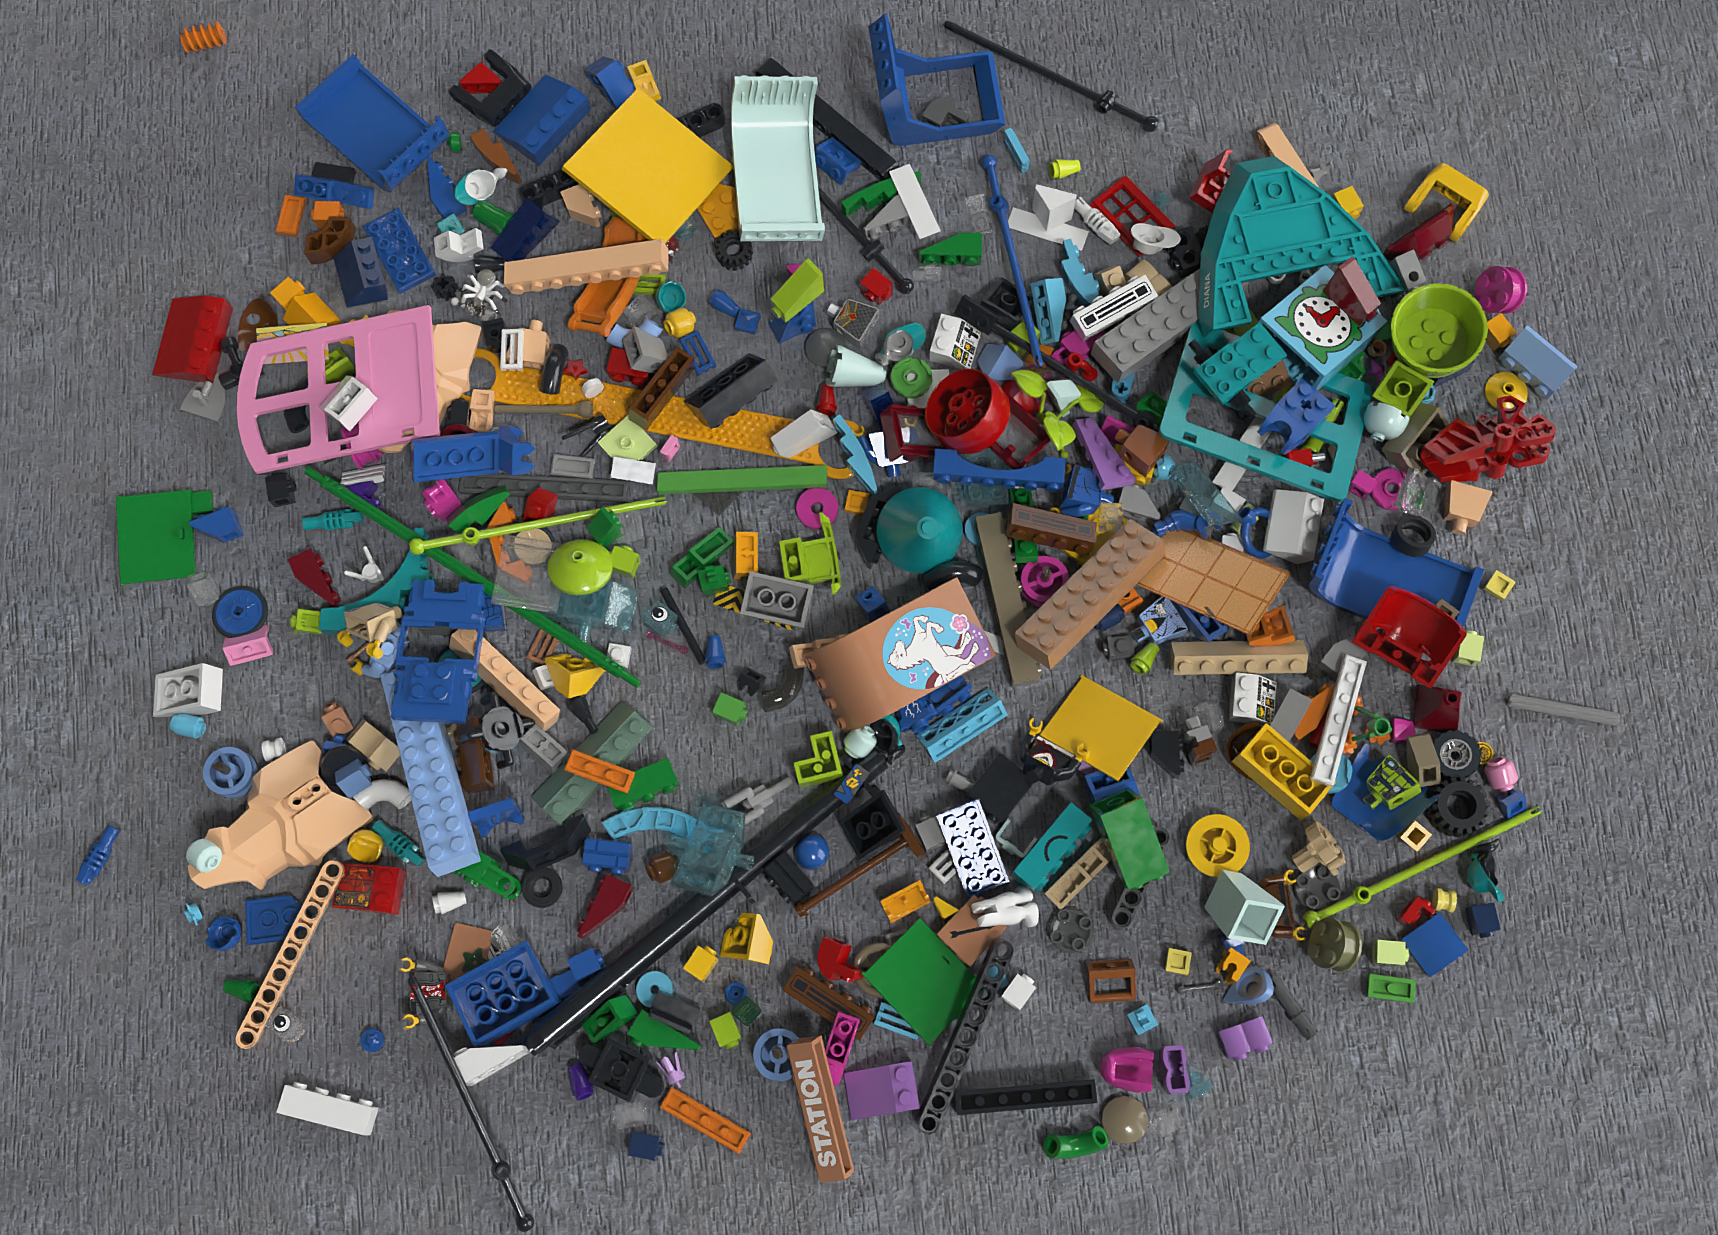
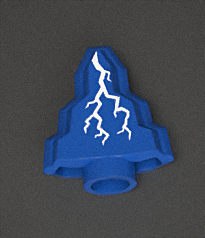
(916, 716)

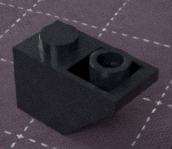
(1165, 750)

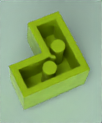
(823, 766)

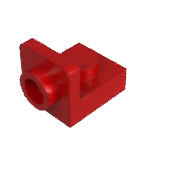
(1410, 912)

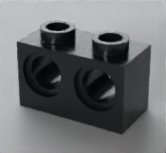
(1189, 251)

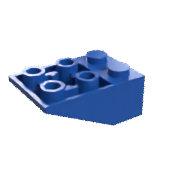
(1102, 786)

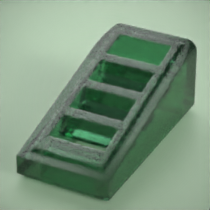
(746, 1011)

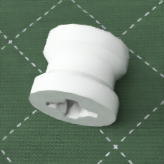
(273, 749)

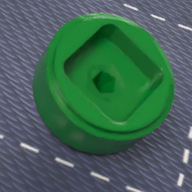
(454, 142)

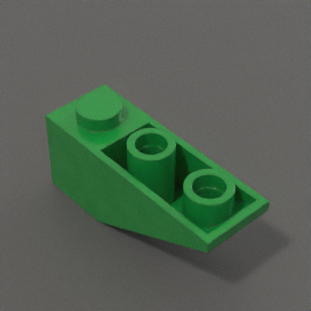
(959, 249)

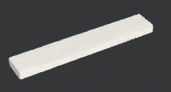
(1338, 720)

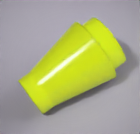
(1062, 168)

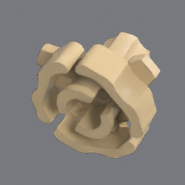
(1319, 849)

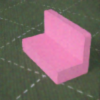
(248, 647)

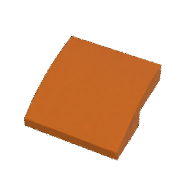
(1272, 629)

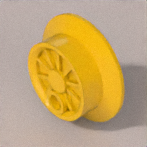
(1217, 845)

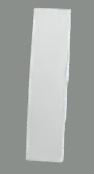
(1230, 473)

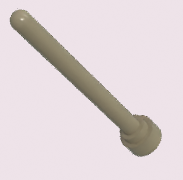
(583, 409)

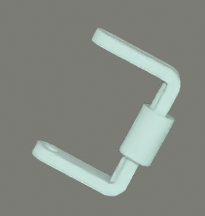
(1006, 845)

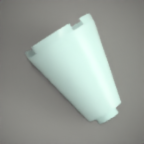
(852, 369)

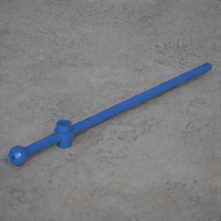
(1001, 207)

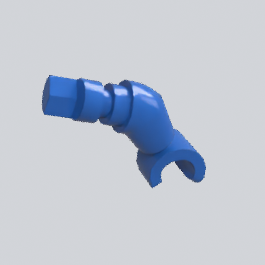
(1182, 520)

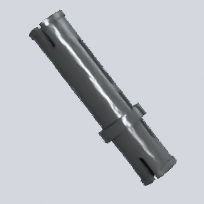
(1293, 1008)

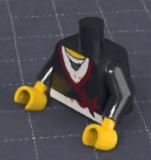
(1047, 761)

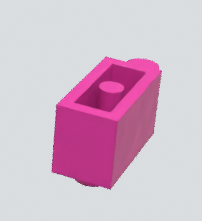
(1072, 343)
(441, 500)

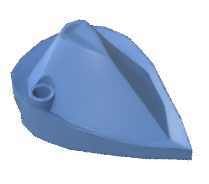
(1252, 987)

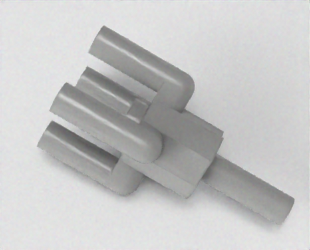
(756, 799)

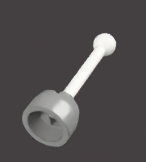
(489, 314)

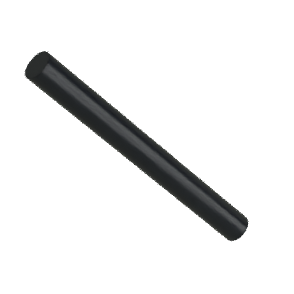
(683, 626)

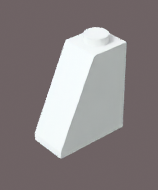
(803, 433)

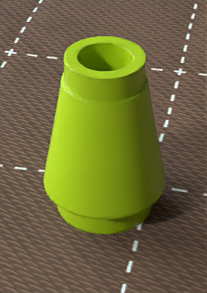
(1144, 658)

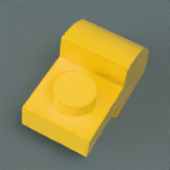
(643, 79)

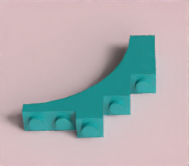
(391, 594)

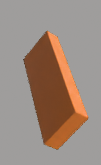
(599, 771)

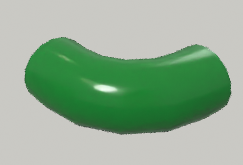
(1076, 1144)

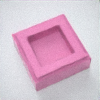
(670, 448)

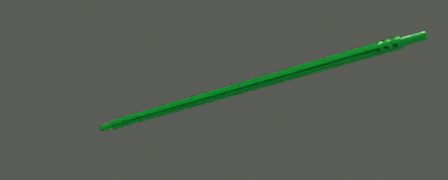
(472, 577)

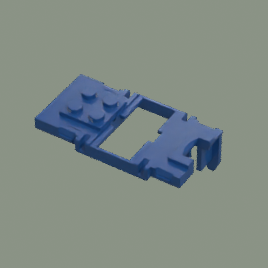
(431, 689)

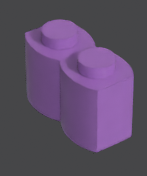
(1245, 1038)
(1173, 1062)

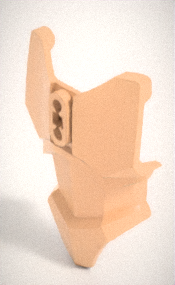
(453, 354)
(276, 831)

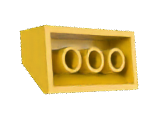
(1281, 771)

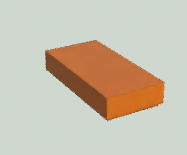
(291, 215)

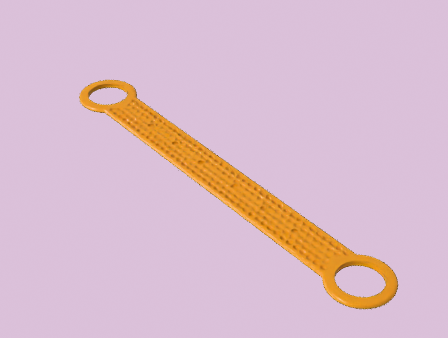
(742, 431)

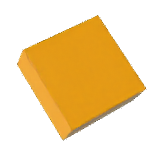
(856, 502)

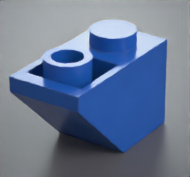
(219, 525)

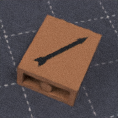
(965, 936)

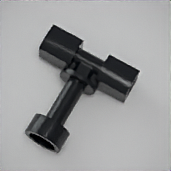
(230, 379)

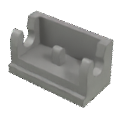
(543, 748)

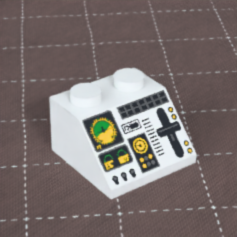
(954, 342)
(1252, 699)

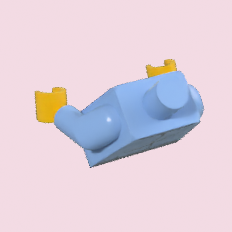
(386, 662)

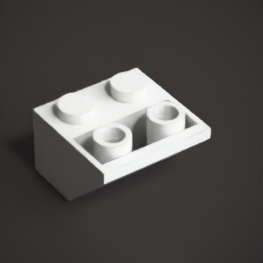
(348, 402)

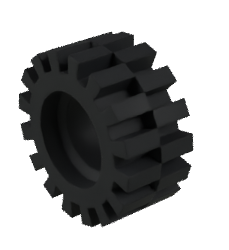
(733, 261)

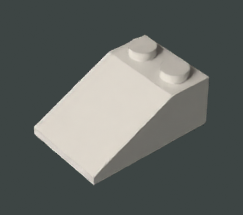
(188, 691)
(480, 1063)

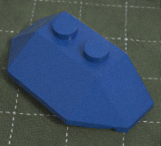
(1201, 625)

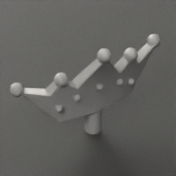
(1318, 172)

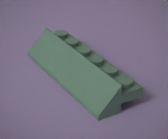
(613, 743)

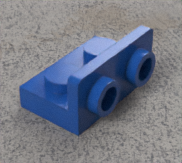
(836, 160)
(948, 695)

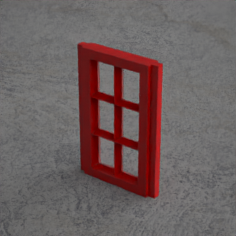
(1139, 197)

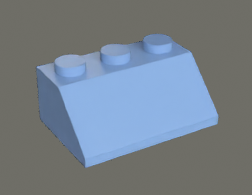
(1537, 362)

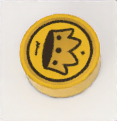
(1486, 751)

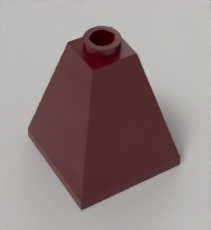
(1437, 709)

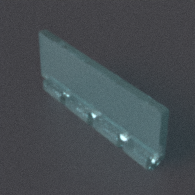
(1204, 494)

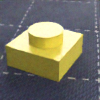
(1499, 585)
(1178, 961)

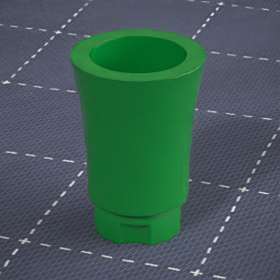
(492, 216)

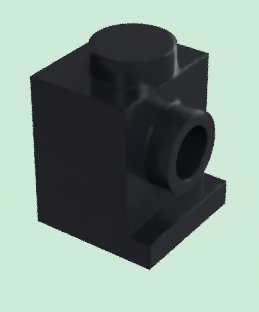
(494, 328)
(459, 413)

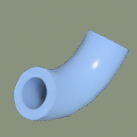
(619, 332)

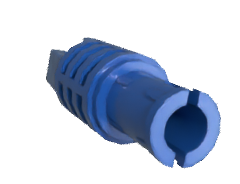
(97, 856)

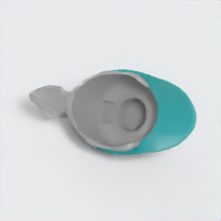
(901, 343)

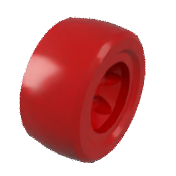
(956, 402)

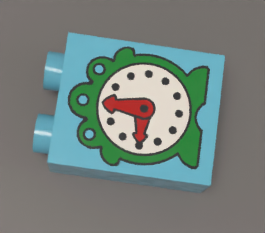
(1317, 332)

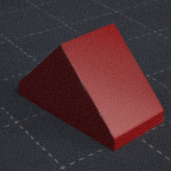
(480, 80)
(1027, 402)

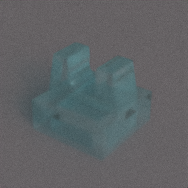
(1199, 1087)

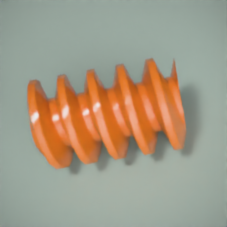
(203, 37)

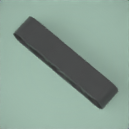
(1130, 910)

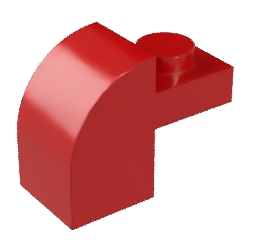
(833, 958)

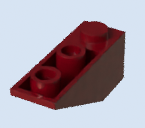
(310, 572)
(609, 901)

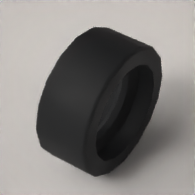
(1420, 526)

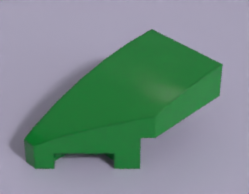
(1355, 367)

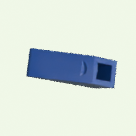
(442, 191)

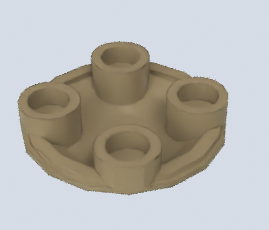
(1124, 1119)

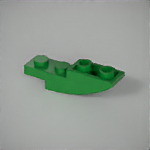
(1023, 550)

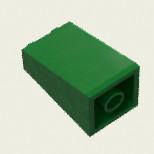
(1130, 838)

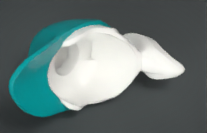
(477, 185)

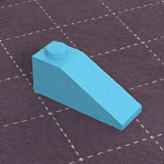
(1049, 306)

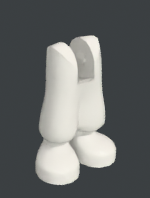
(1008, 909)

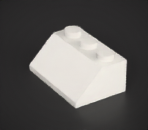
(1293, 525)

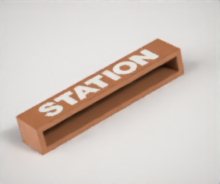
(820, 1109)

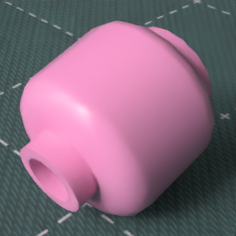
(1501, 774)

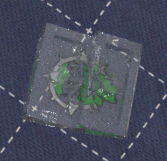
(1420, 495)

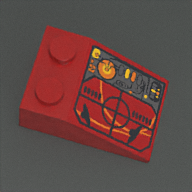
(370, 889)

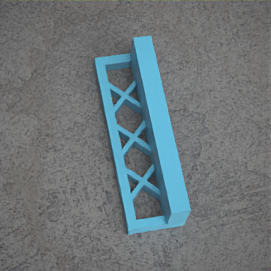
(964, 727)

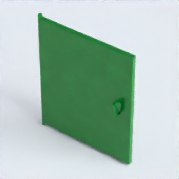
(152, 537)
(921, 981)

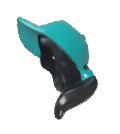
(888, 737)
(1482, 870)

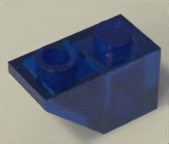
(877, 400)

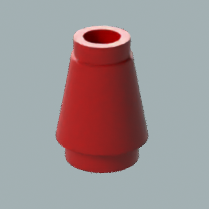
(826, 401)

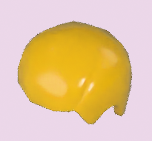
(365, 846)

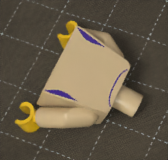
(370, 624)

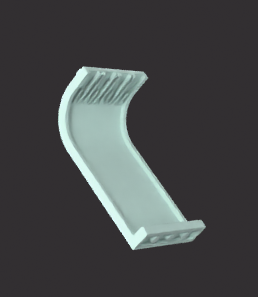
(775, 158)

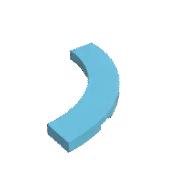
(649, 819)

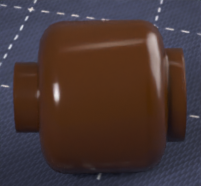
(662, 866)

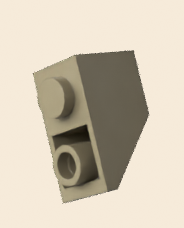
(1423, 760)

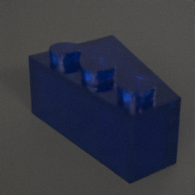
(524, 231)

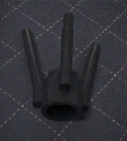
(598, 424)

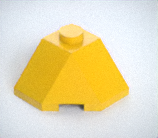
(572, 675)
(748, 940)

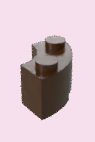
(329, 240)

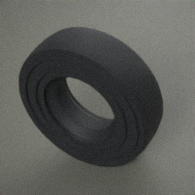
(550, 898)

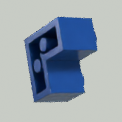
(609, 77)

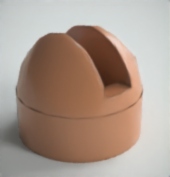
(1379, 346)

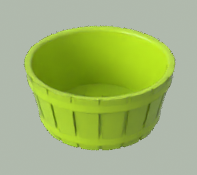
(1438, 329)

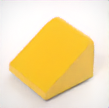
(944, 909)

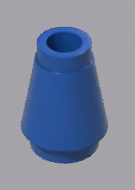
(724, 304)
(715, 653)

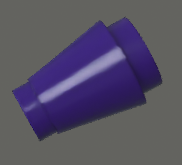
(579, 1082)

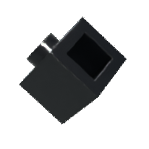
(280, 489)

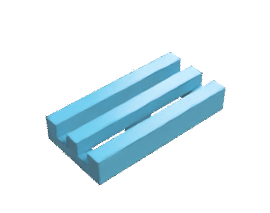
(1016, 150)
(880, 1014)

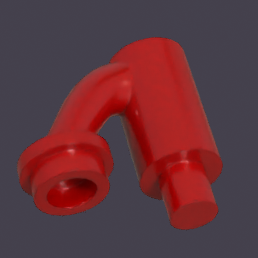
(1076, 361)

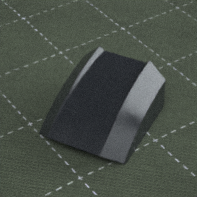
(1004, 302)

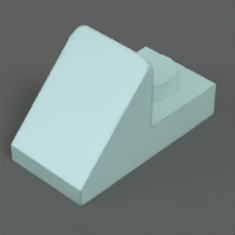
(1062, 393)

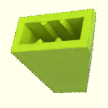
(798, 291)

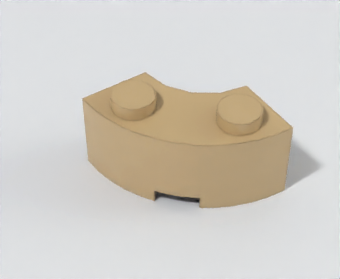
(373, 745)

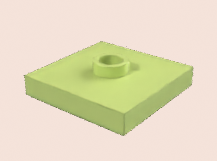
(627, 441)

